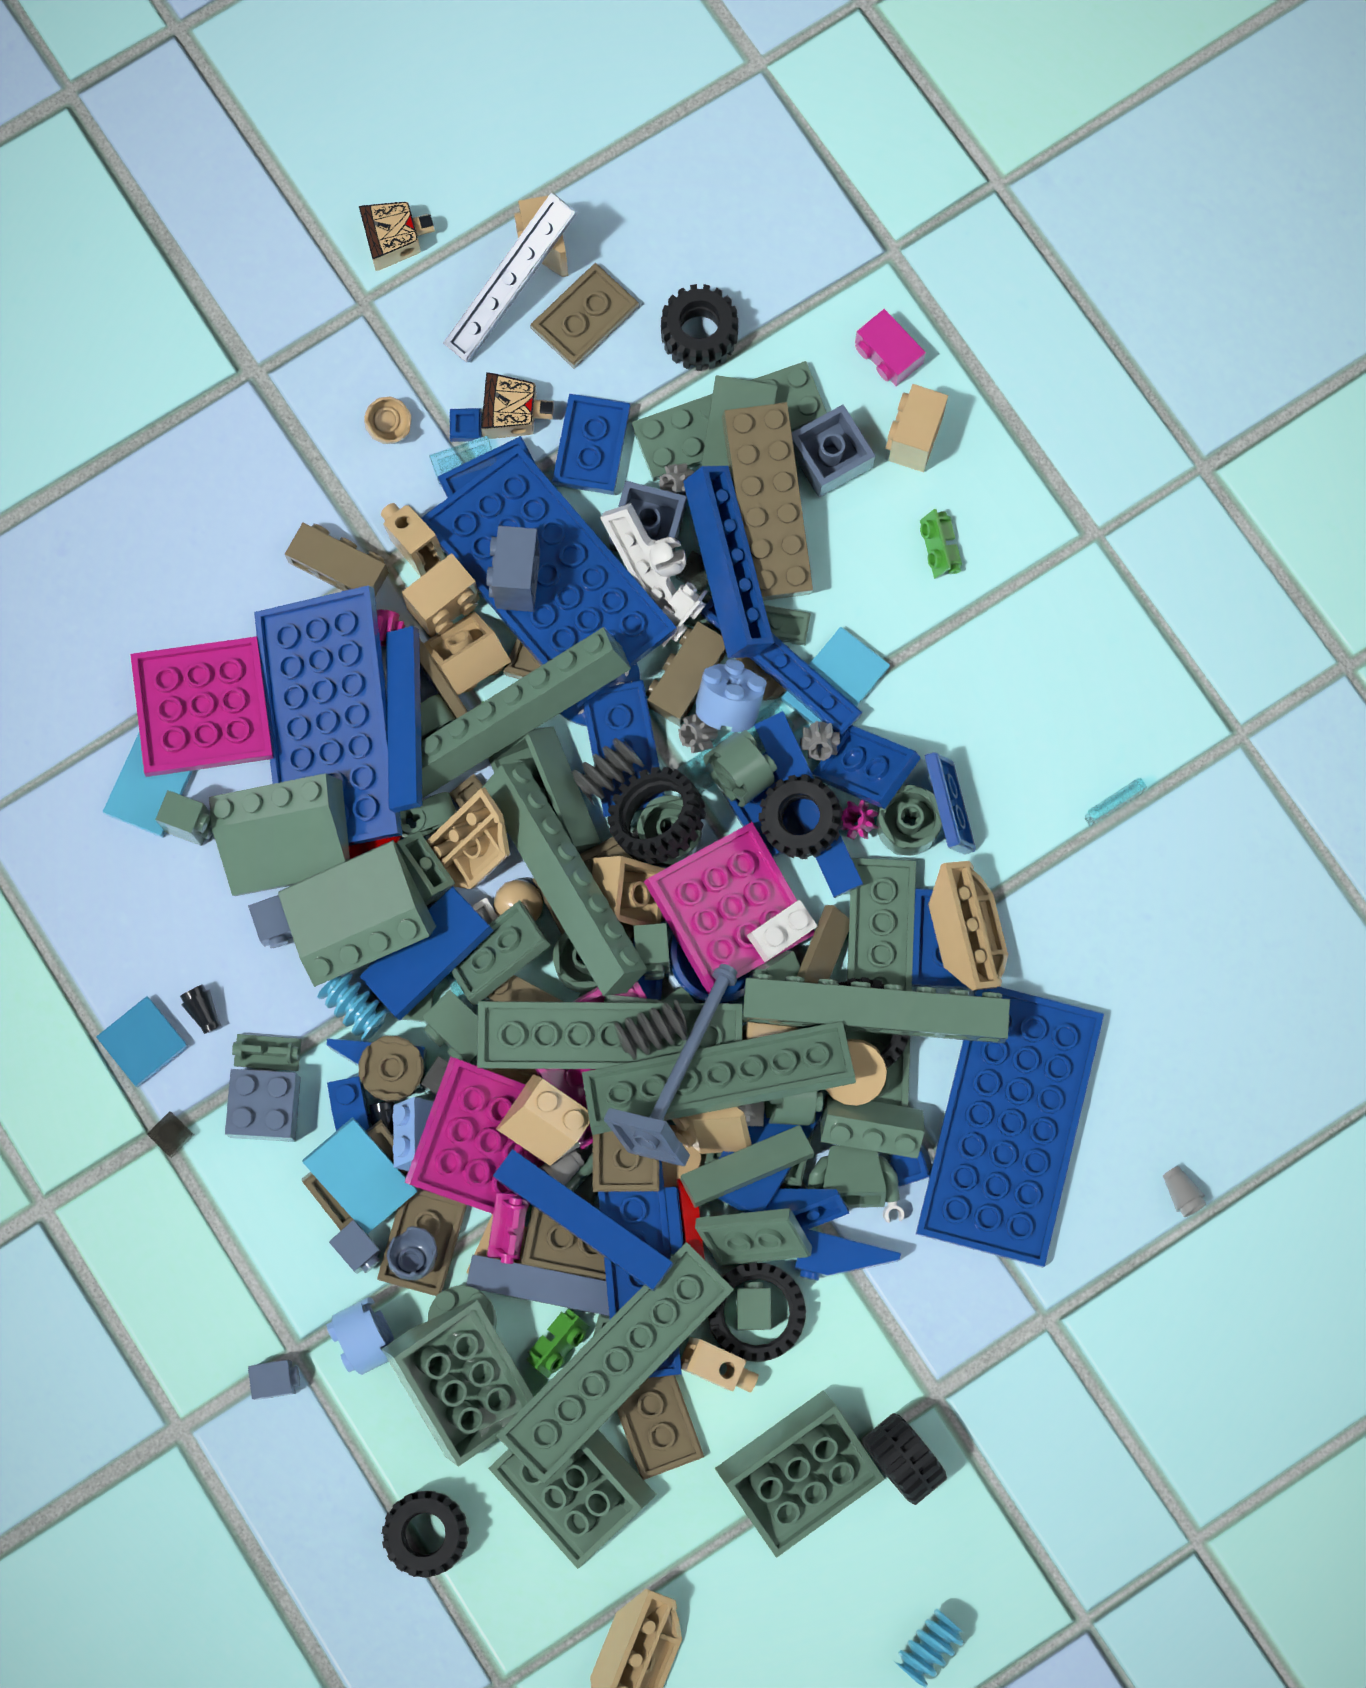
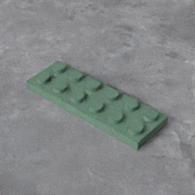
(680, 432)

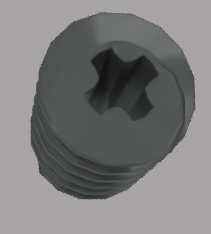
(606, 769)
(652, 1030)

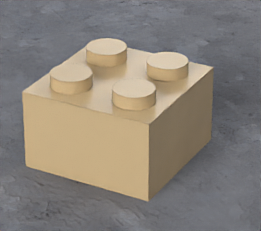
(916, 427)
(441, 596)

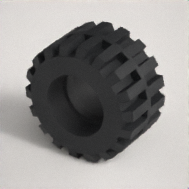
(699, 304)
(781, 797)
(904, 1458)
(395, 1534)

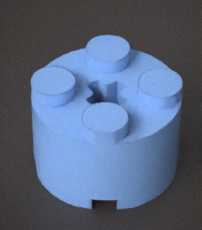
(730, 696)
(361, 1336)

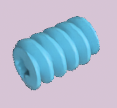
(353, 1006)
(930, 1648)

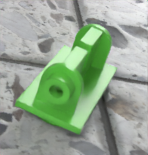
(936, 530)
(550, 1355)

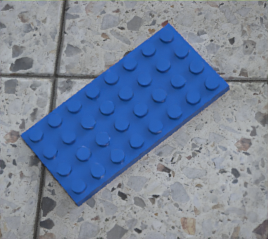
(578, 576)
(330, 702)
(1011, 1131)

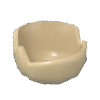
(387, 420)
(518, 890)

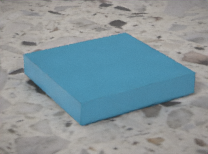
(142, 1041)

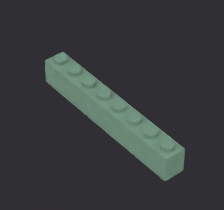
(520, 708)
(565, 880)
(875, 1009)

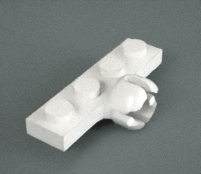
(645, 559)

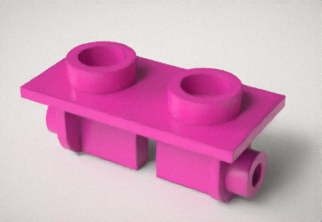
(507, 1227)

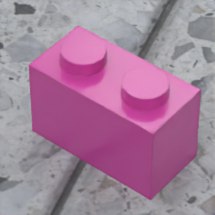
(889, 348)

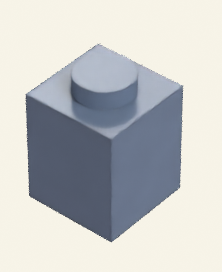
(270, 922)
(356, 1248)
(273, 1379)

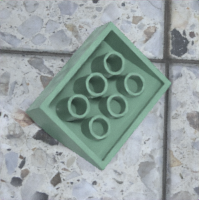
(280, 832)
(355, 913)
(459, 1379)
(799, 1473)
(582, 1500)

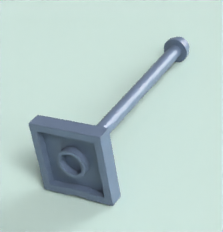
(651, 1135)

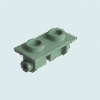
(267, 1052)

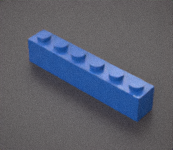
(728, 562)

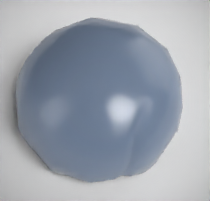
(412, 1254)

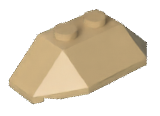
(472, 841)
(968, 926)
(639, 1644)

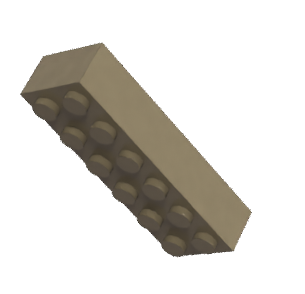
(769, 497)

